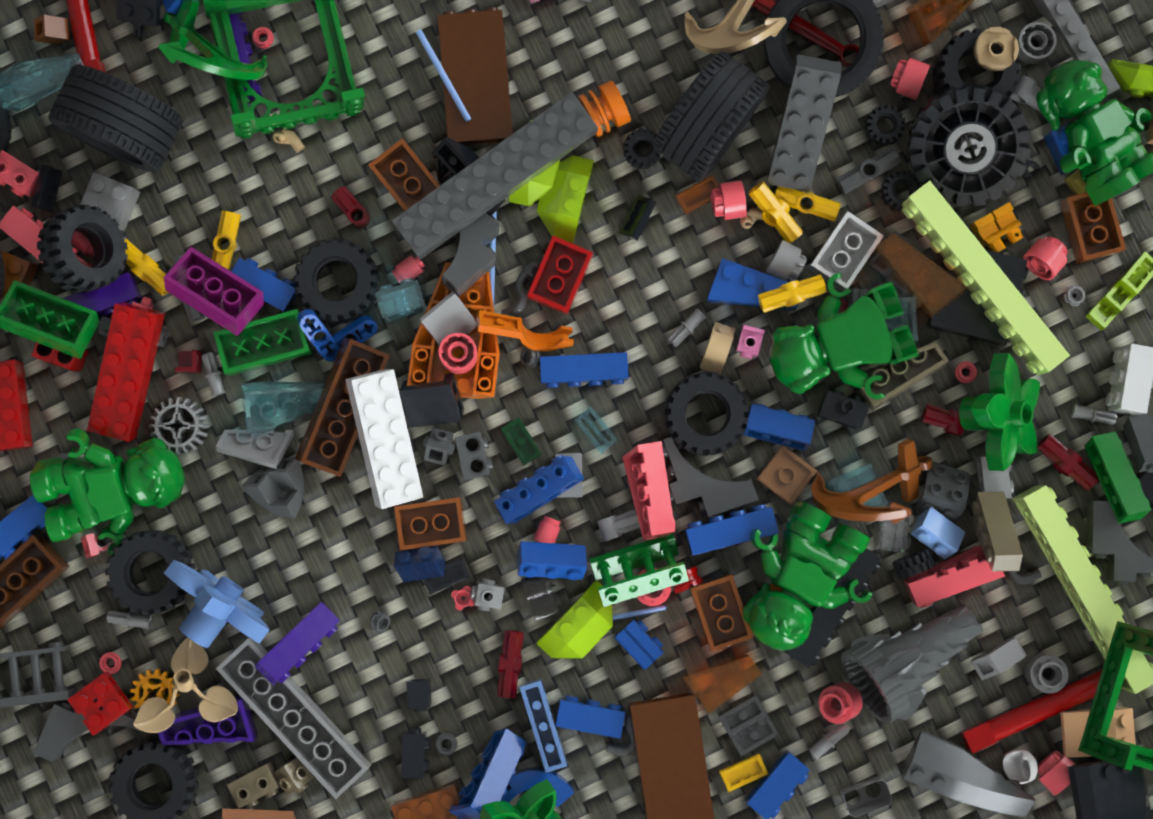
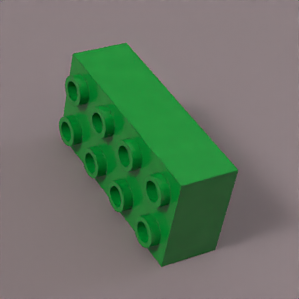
(47, 319)
(262, 343)

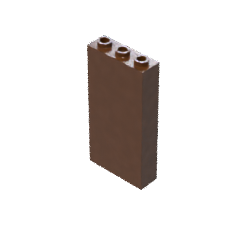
(477, 67)
(671, 758)

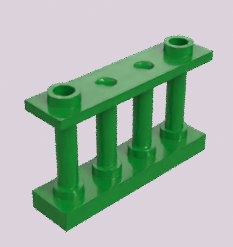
(633, 557)

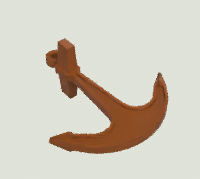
(850, 504)

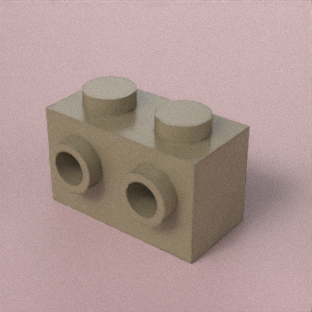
(255, 786)

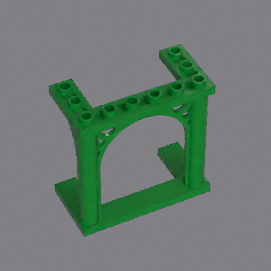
(349, 98)
(1095, 738)

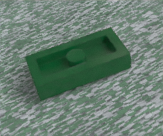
(521, 441)

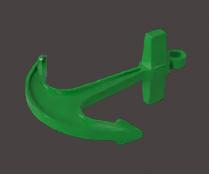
(215, 60)

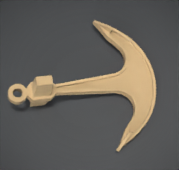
(726, 36)

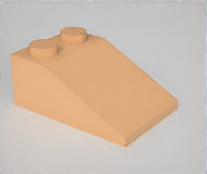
(1074, 723)

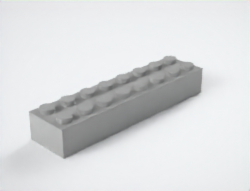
(295, 720)

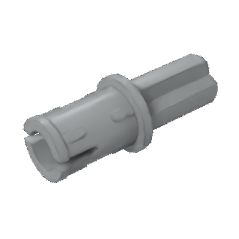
(686, 327)
(213, 374)
(1093, 414)
(129, 619)
(829, 740)

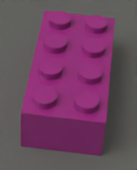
(214, 291)

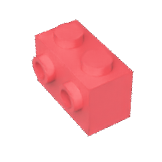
(17, 175)

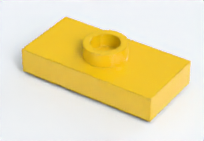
(743, 772)

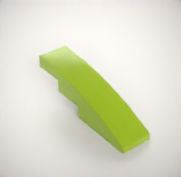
(1122, 292)

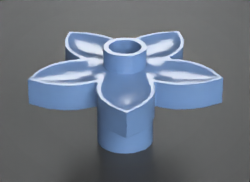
(216, 604)

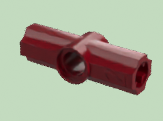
(1068, 462)
(510, 664)

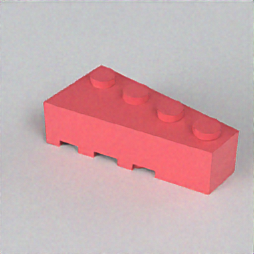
(25, 231)
(650, 489)
(951, 577)

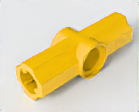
(821, 206)
(775, 212)
(227, 229)
(145, 268)
(792, 293)

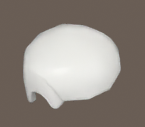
(1020, 766)

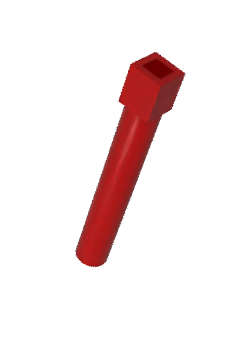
(84, 33)
(989, 732)

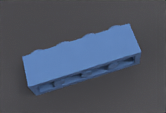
(543, 725)

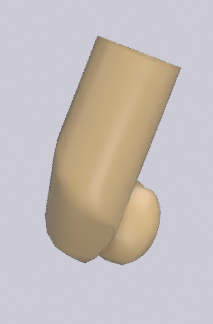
(288, 137)
(752, 216)

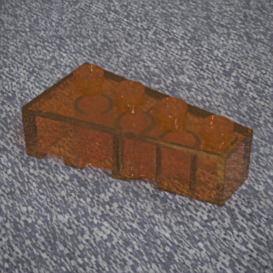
(920, 276)

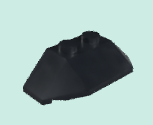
(451, 159)

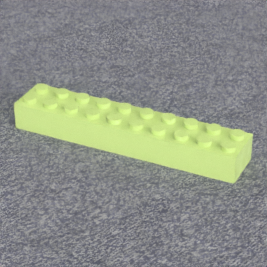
(984, 280)
(1079, 577)

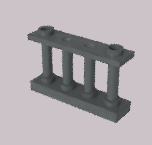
(38, 693)

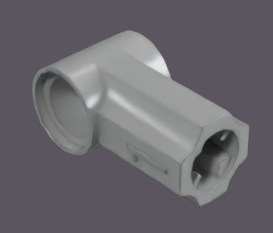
(1026, 92)
(617, 525)

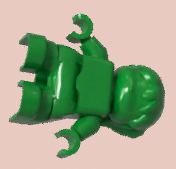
(1103, 138)
(845, 340)
(105, 486)
(805, 574)

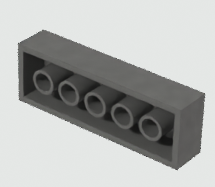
(804, 122)

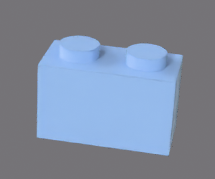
(938, 533)

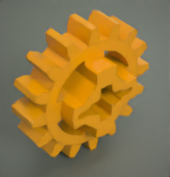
(149, 685)

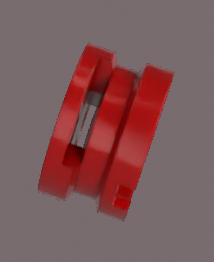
(693, 578)

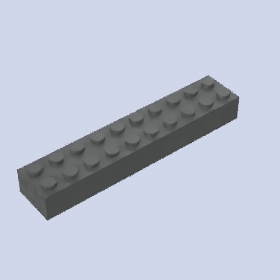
(495, 175)

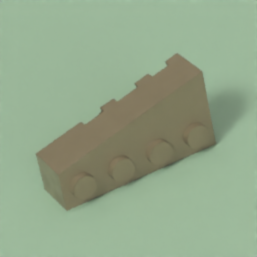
(902, 375)
(996, 531)

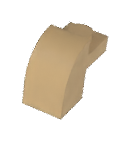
(717, 348)

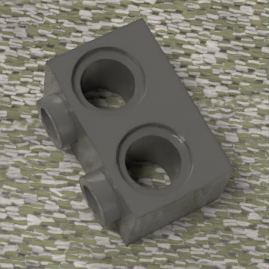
(468, 457)

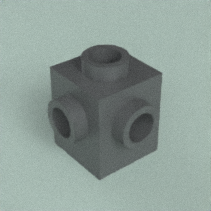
(439, 446)

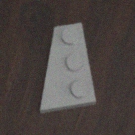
(260, 447)

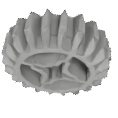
(179, 434)

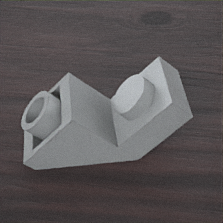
(999, 659)

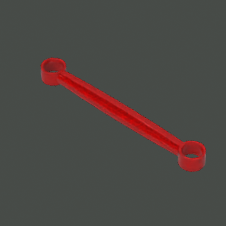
(810, 32)

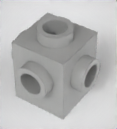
(493, 600)

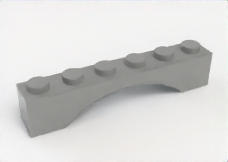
(1072, 31)

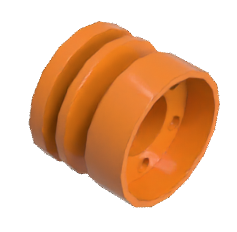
(606, 107)

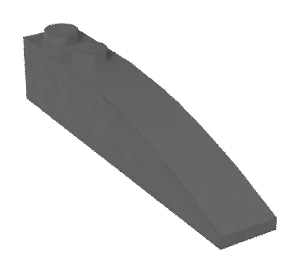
(958, 775)

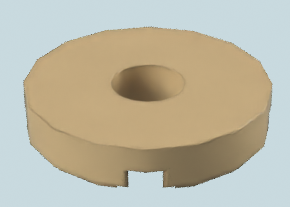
(987, 58)

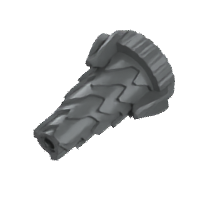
(895, 668)

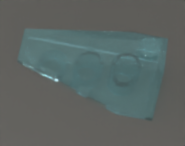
(33, 80)
(277, 402)

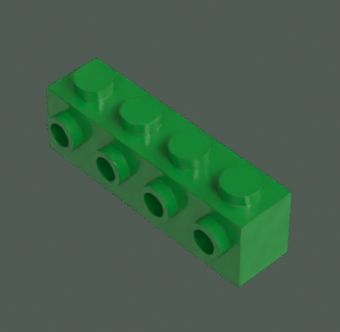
(1117, 477)

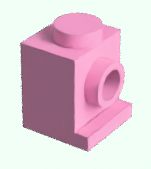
(753, 333)

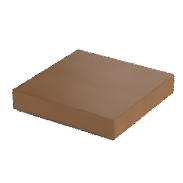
(786, 475)

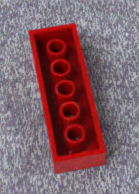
(125, 371)

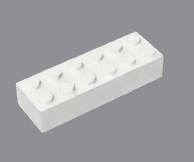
(384, 438)

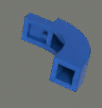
(528, 777)

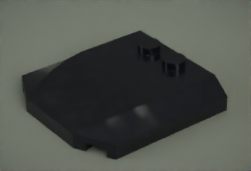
(1109, 791)

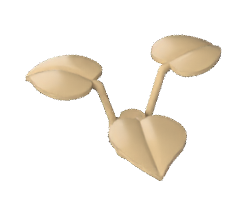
(216, 706)

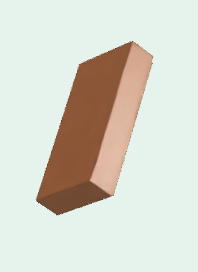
(696, 195)

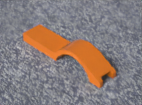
(513, 327)

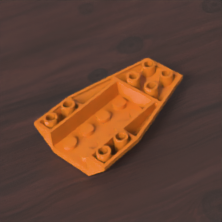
(425, 359)

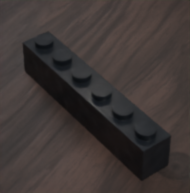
(828, 619)

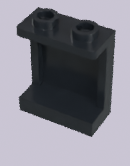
(432, 402)

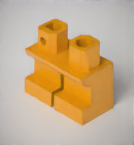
(995, 225)

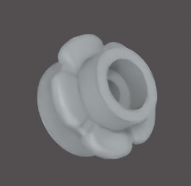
(1080, 295)

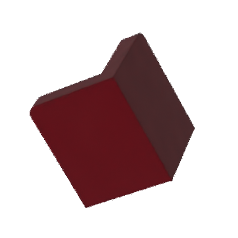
(189, 362)

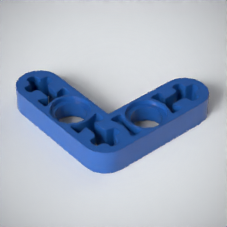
(335, 340)

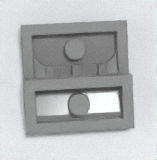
(448, 318)

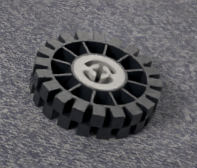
(1001, 133)

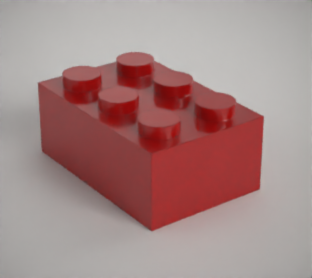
(560, 275)

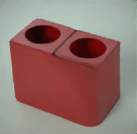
(74, 365)

